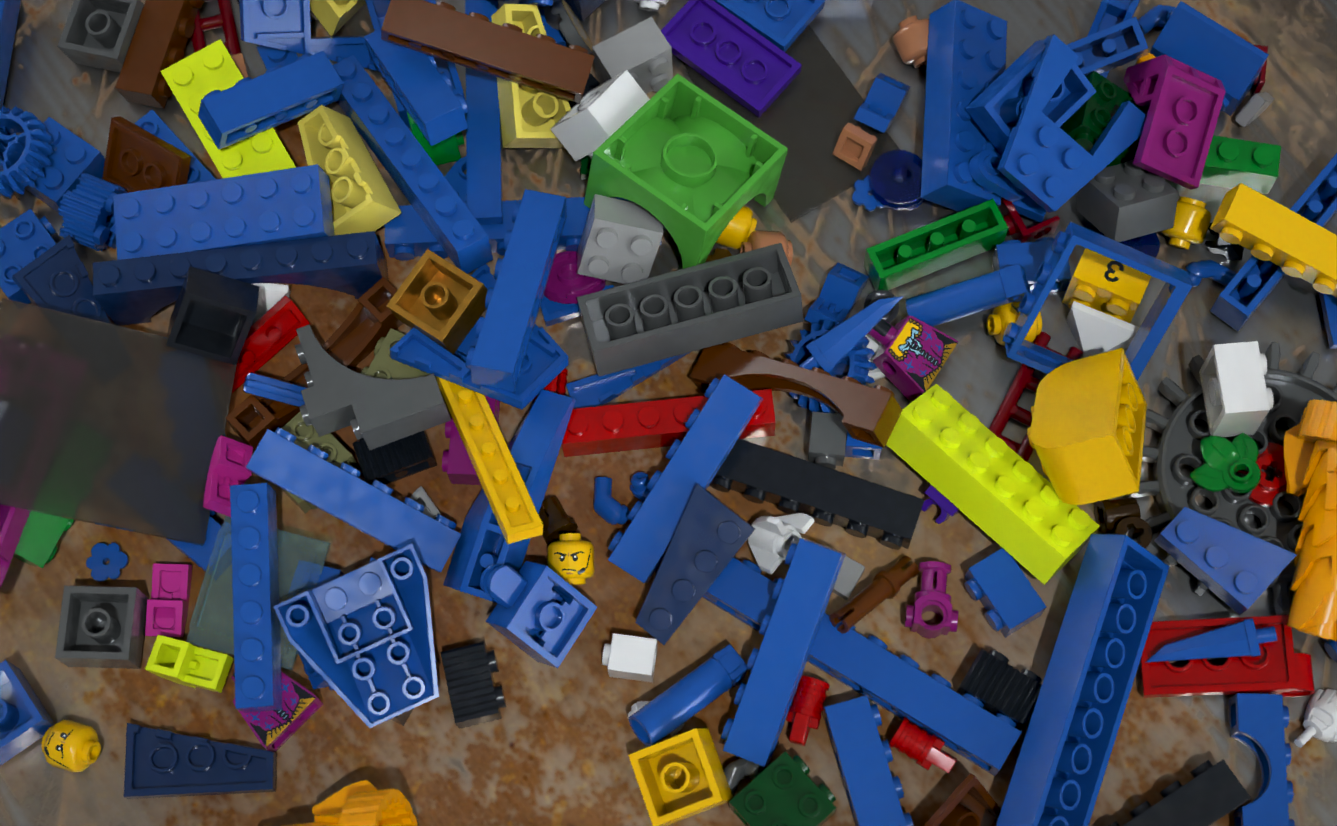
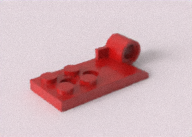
(1273, 672)

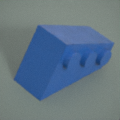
(1223, 557)

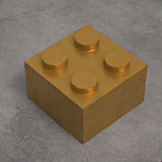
(439, 301)

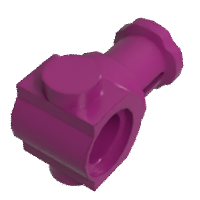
(932, 600)

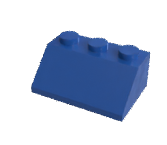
(1212, 50)

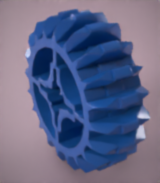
(22, 154)
(853, 364)

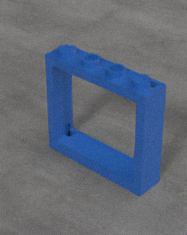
(1151, 330)

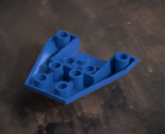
(370, 635)

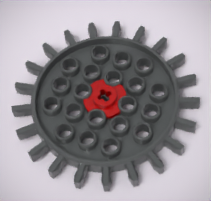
(1181, 445)

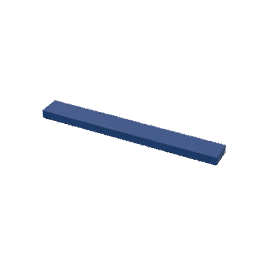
(483, 136)

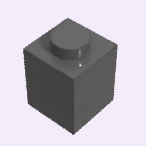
(827, 440)

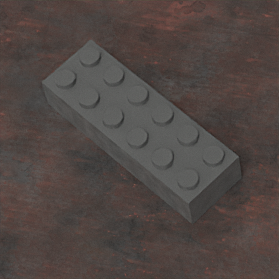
(690, 309)

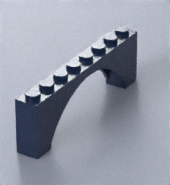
(141, 286)

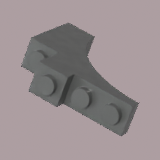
(373, 406)

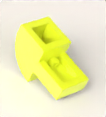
(189, 664)

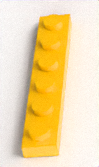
(492, 462)

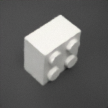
(599, 115)
(1235, 389)

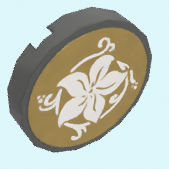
(571, 26)

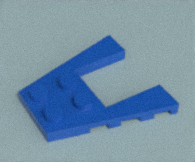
(288, 28)
(1043, 156)
(540, 366)
(599, 390)

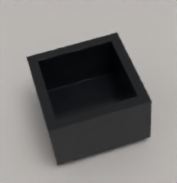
(212, 316)

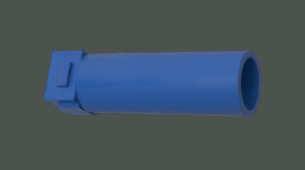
(970, 296)
(688, 696)

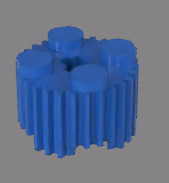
(90, 212)

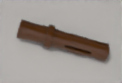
(884, 586)

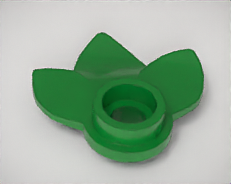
(1224, 460)

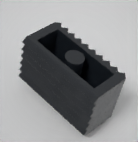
(395, 459)
(472, 684)
(1002, 687)

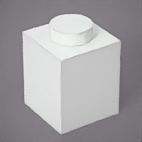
(630, 657)

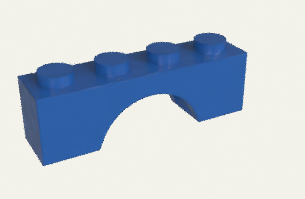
(1260, 725)

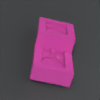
(226, 469)
(169, 600)

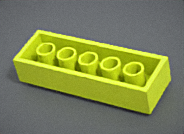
(215, 70)
(990, 483)

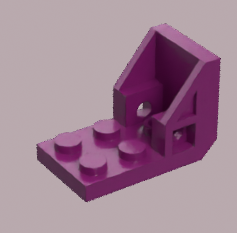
(1179, 120)

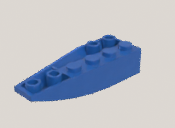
(535, 455)

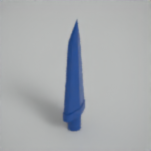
(838, 342)
(1228, 641)

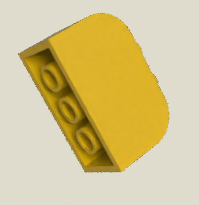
(1090, 428)

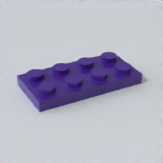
(730, 54)

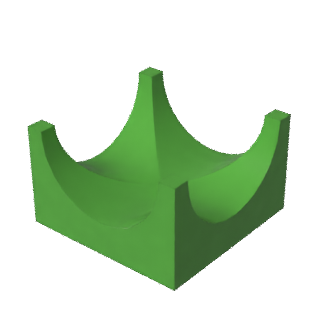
(687, 165)

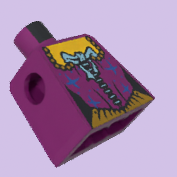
(911, 354)
(277, 726)

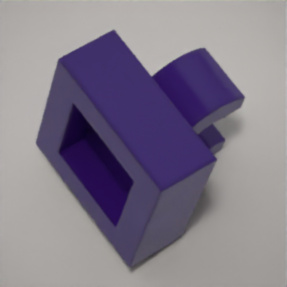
(945, 505)

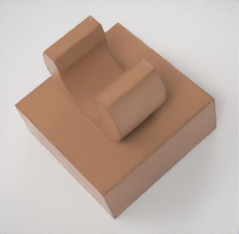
(854, 146)

